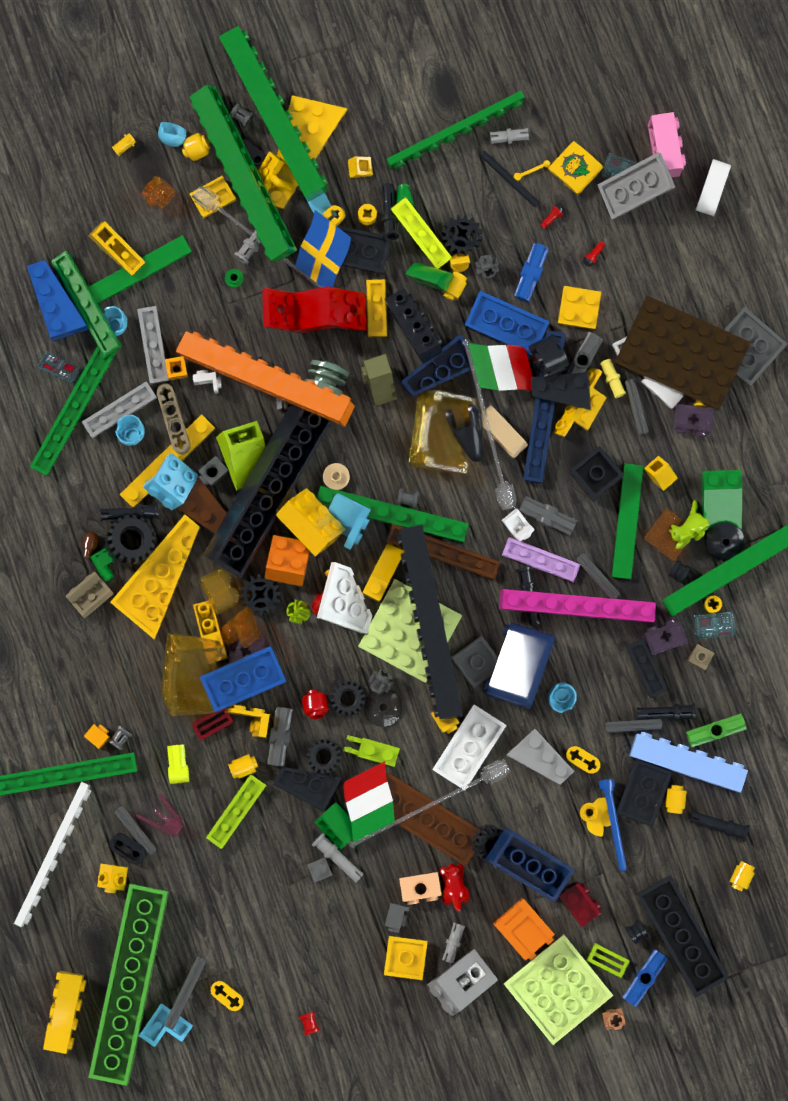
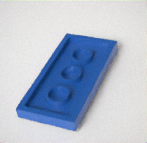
(505, 322)
(243, 679)

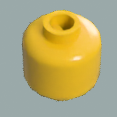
(196, 147)

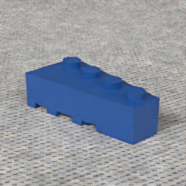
(57, 309)

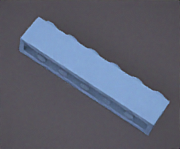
(688, 763)

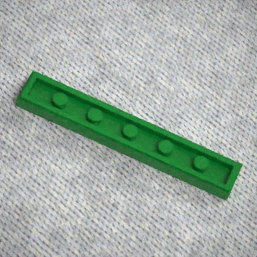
(153, 263)
(86, 303)
(627, 521)

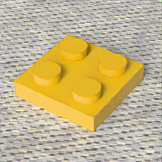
(579, 307)
(405, 958)

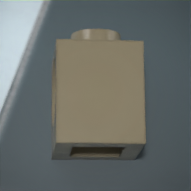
(700, 657)

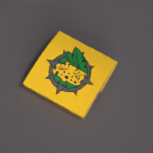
(575, 167)

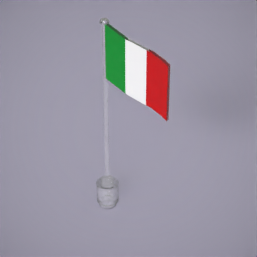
(499, 369)
(372, 804)

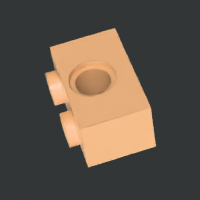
(432, 888)

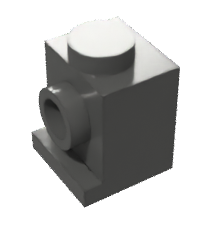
(396, 917)

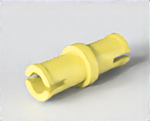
(612, 378)

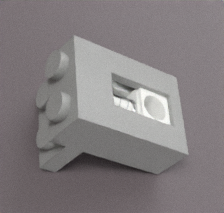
(451, 992)

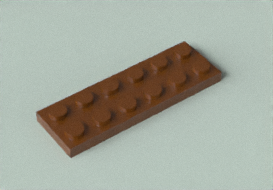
(434, 825)

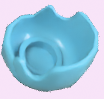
(171, 134)
(116, 319)
(130, 430)
(562, 697)

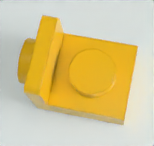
(446, 725)

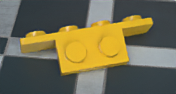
(579, 415)

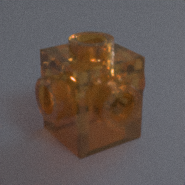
(158, 192)

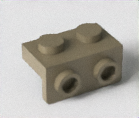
(89, 594)

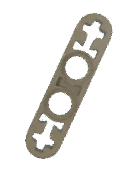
(170, 420)

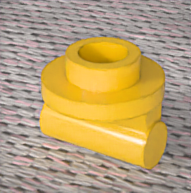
(459, 263)

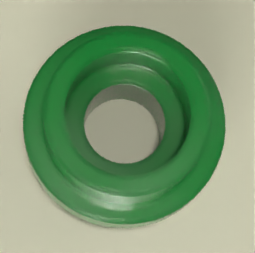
(234, 284)

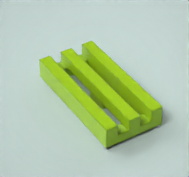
(593, 953)

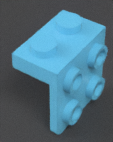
(171, 482)
(352, 517)

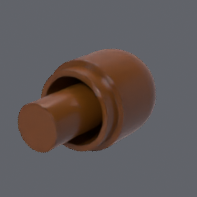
(90, 544)

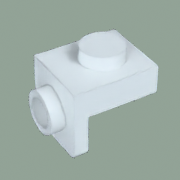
(204, 377)
(518, 525)

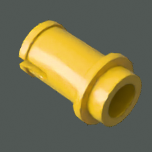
(124, 144)

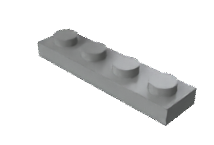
(153, 344)
(123, 406)

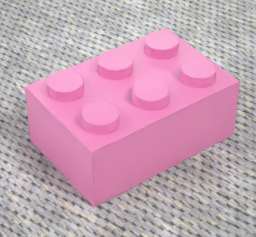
(666, 140)

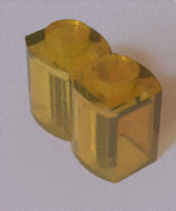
(219, 591)

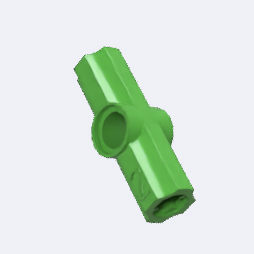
(704, 734)

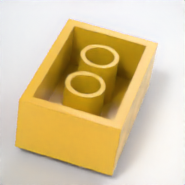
(310, 522)

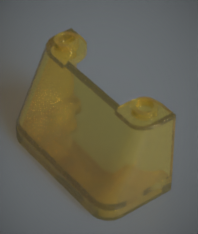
(432, 439)
(184, 663)

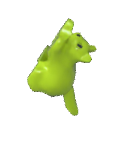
(692, 528)

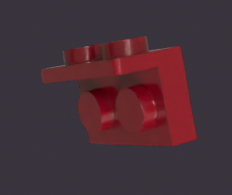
(580, 904)

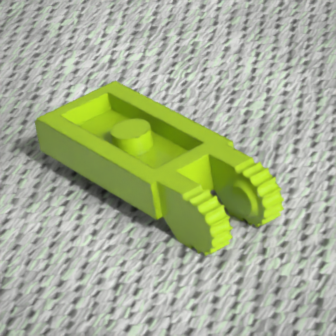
(374, 751)

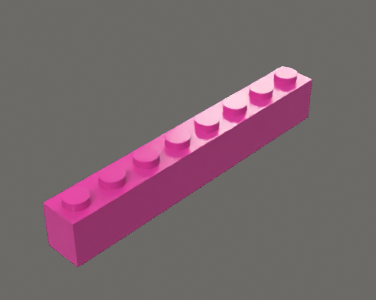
(577, 606)

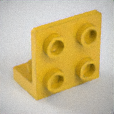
(259, 725)

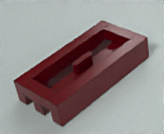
(197, 731)

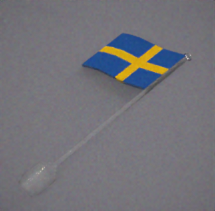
(321, 249)

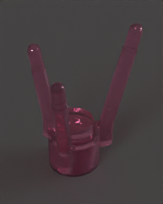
(173, 824)

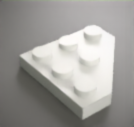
(344, 601)

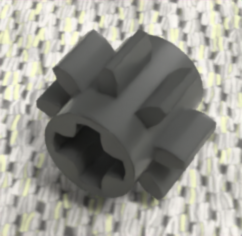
(487, 266)
(380, 681)

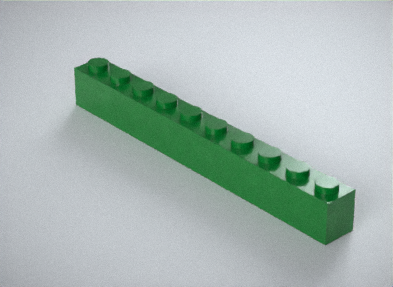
(273, 114)
(242, 173)

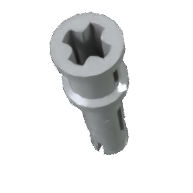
(251, 246)
(330, 851)

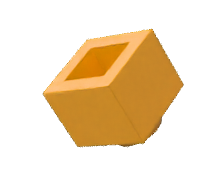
(172, 363)
(97, 735)

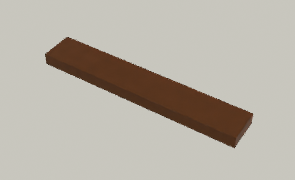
(453, 555)

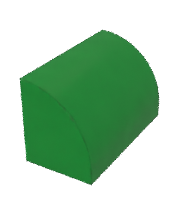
(429, 276)
(336, 826)

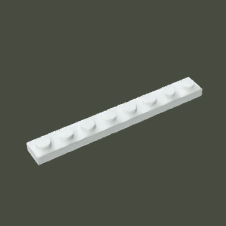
(49, 862)

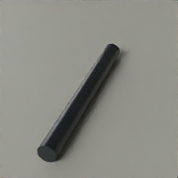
(510, 179)

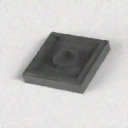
(476, 661)

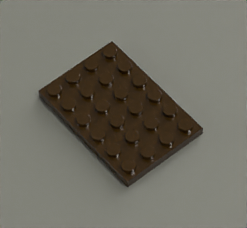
(682, 353)

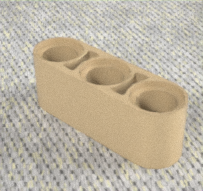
(504, 433)

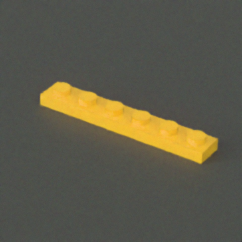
(197, 433)

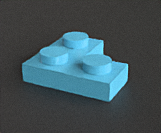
(155, 1027)

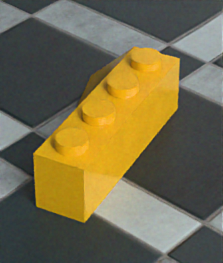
(64, 1012)

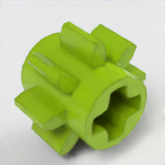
(298, 611)

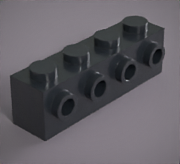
(413, 325)

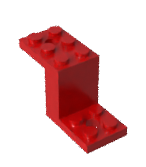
(314, 310)

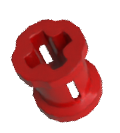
(309, 1023)

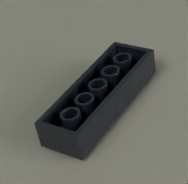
(682, 936)

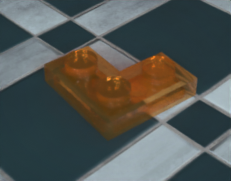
(660, 536)
(242, 627)

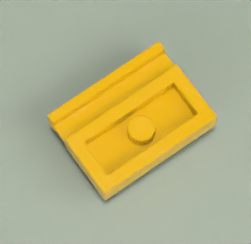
(221, 189)

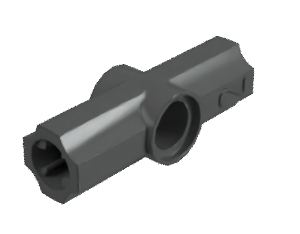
(588, 350)
(547, 515)
(280, 736)

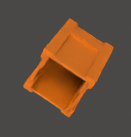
(524, 929)

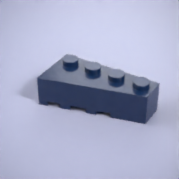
(439, 369)

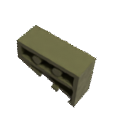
(379, 378)

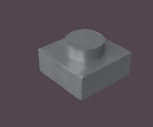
(319, 870)

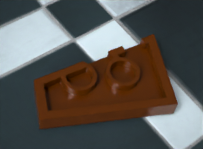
(203, 507)

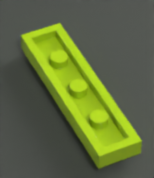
(236, 811)

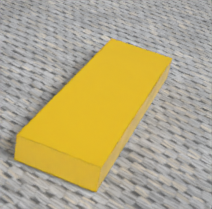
(376, 308)

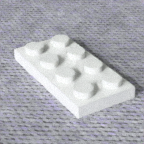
(469, 747)

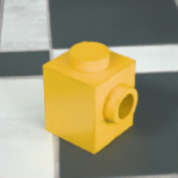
(663, 476)

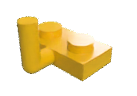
(269, 171)

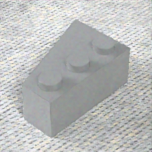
(540, 757)

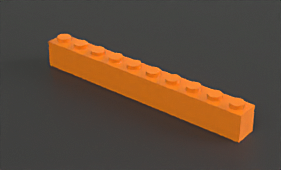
(265, 378)

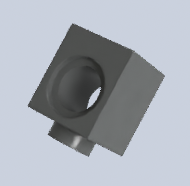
(213, 463)

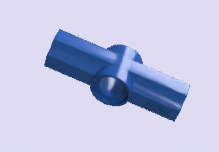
(531, 272)
(638, 989)

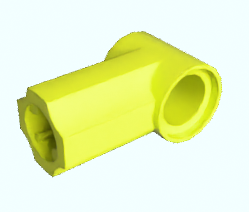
(177, 769)

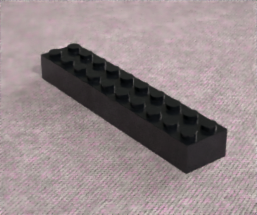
(266, 490)
(430, 622)

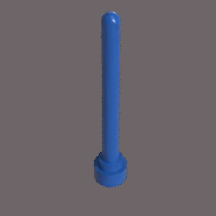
(607, 788)

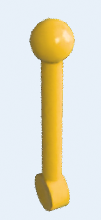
(517, 176)

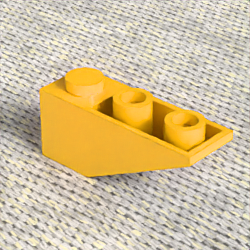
(208, 623)

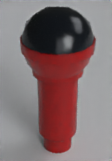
(557, 211)
(590, 259)

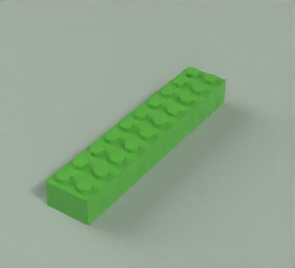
(128, 984)

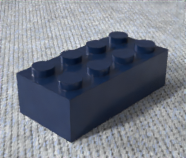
(530, 864)

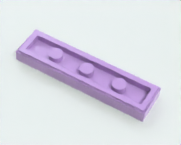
(541, 559)

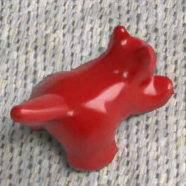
(454, 891)

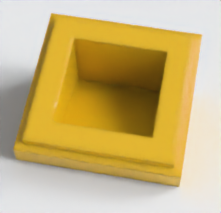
(360, 167)

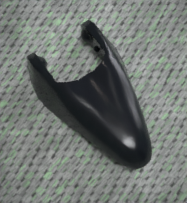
(469, 437)

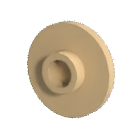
(336, 476)

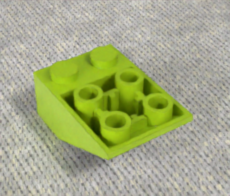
(241, 450)

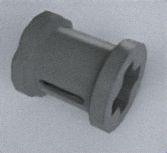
(239, 109)
(407, 498)
(119, 743)

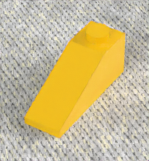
(116, 248)
(383, 573)

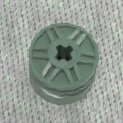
(328, 375)

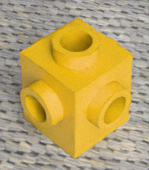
(112, 878)

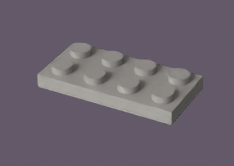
(636, 185)

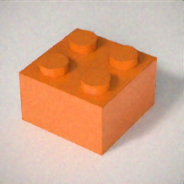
(287, 561)

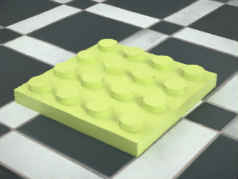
(394, 632)
(558, 989)

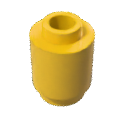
(455, 287)
(243, 766)
(675, 799)
(742, 876)

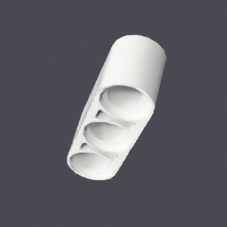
(713, 187)

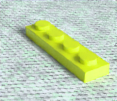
(421, 233)

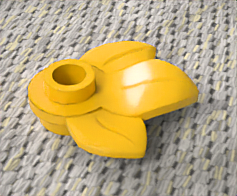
(599, 817)

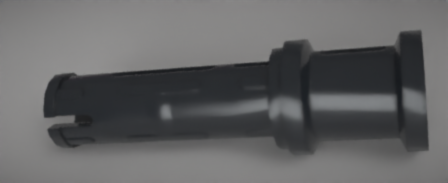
(389, 219)
(143, 511)
(527, 584)
(680, 712)
(729, 828)

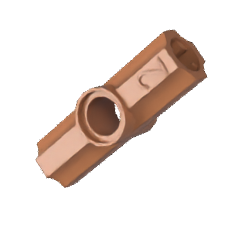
(613, 1019)

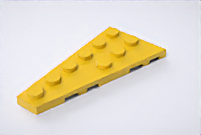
(316, 124)
(152, 586)

